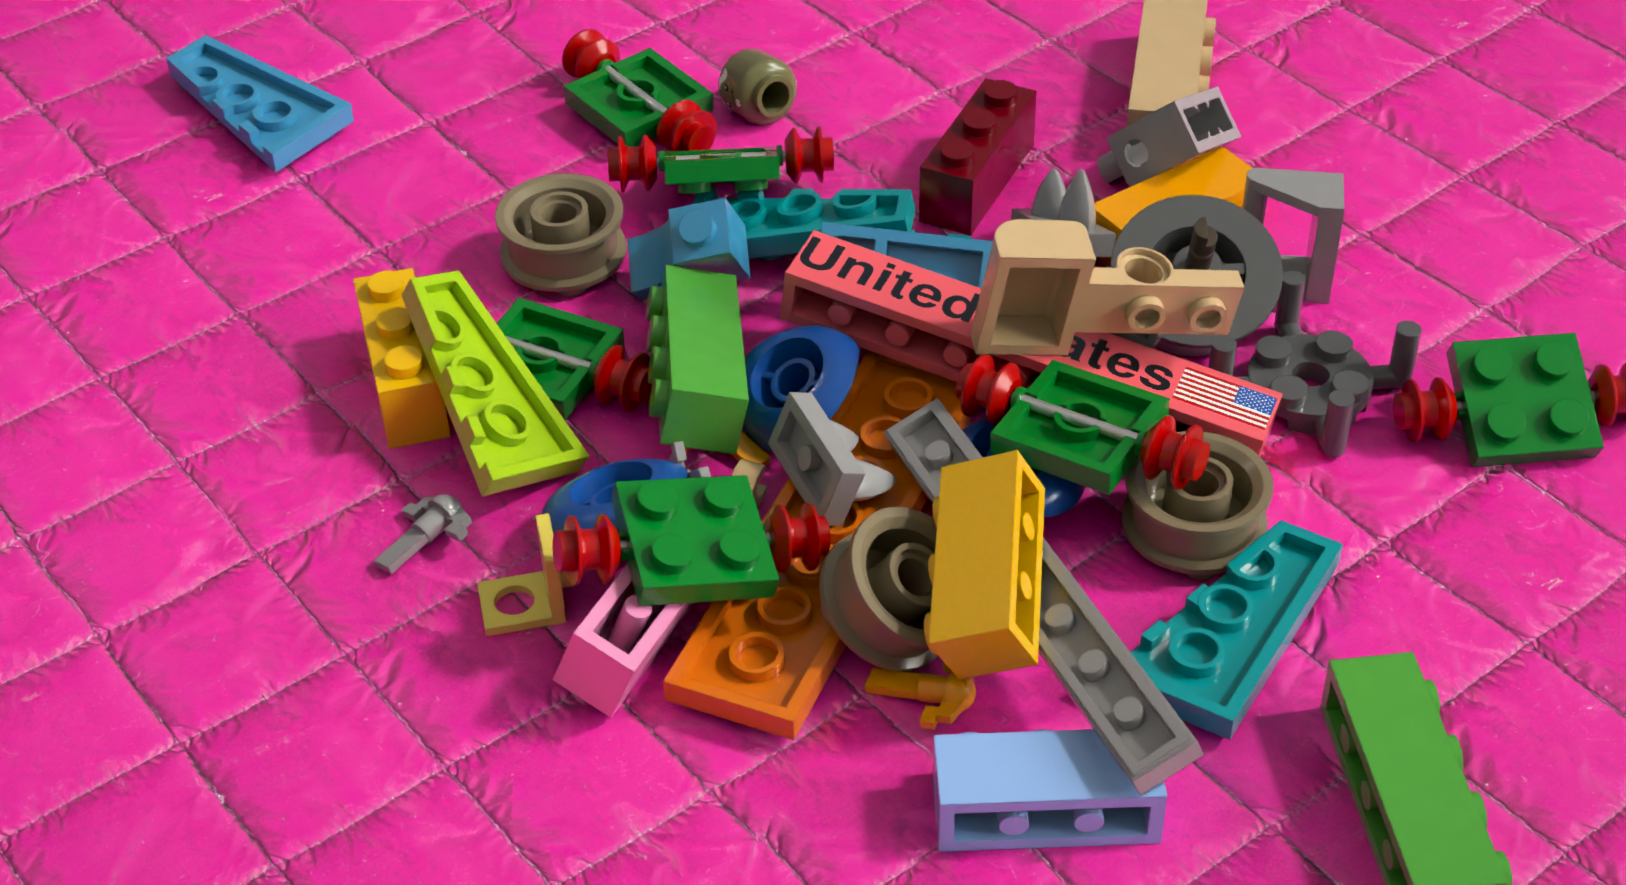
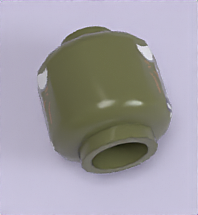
(757, 86)

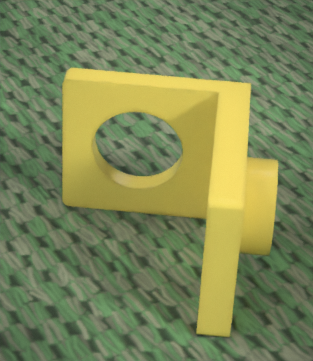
(542, 586)

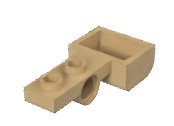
(1046, 288)

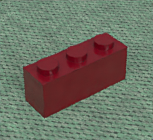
(977, 156)

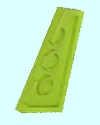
(491, 396)

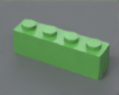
(697, 359)
(1408, 775)

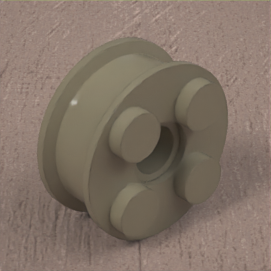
(561, 233)
(1207, 519)
(880, 588)

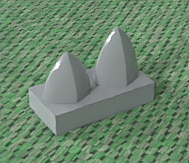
(1074, 204)
(821, 461)

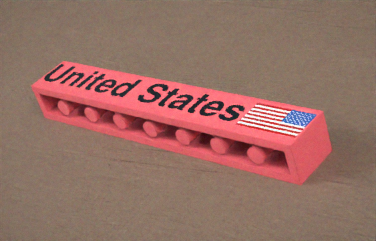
(929, 322)

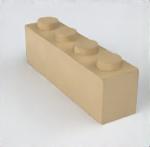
(1171, 54)

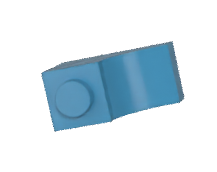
(695, 237)

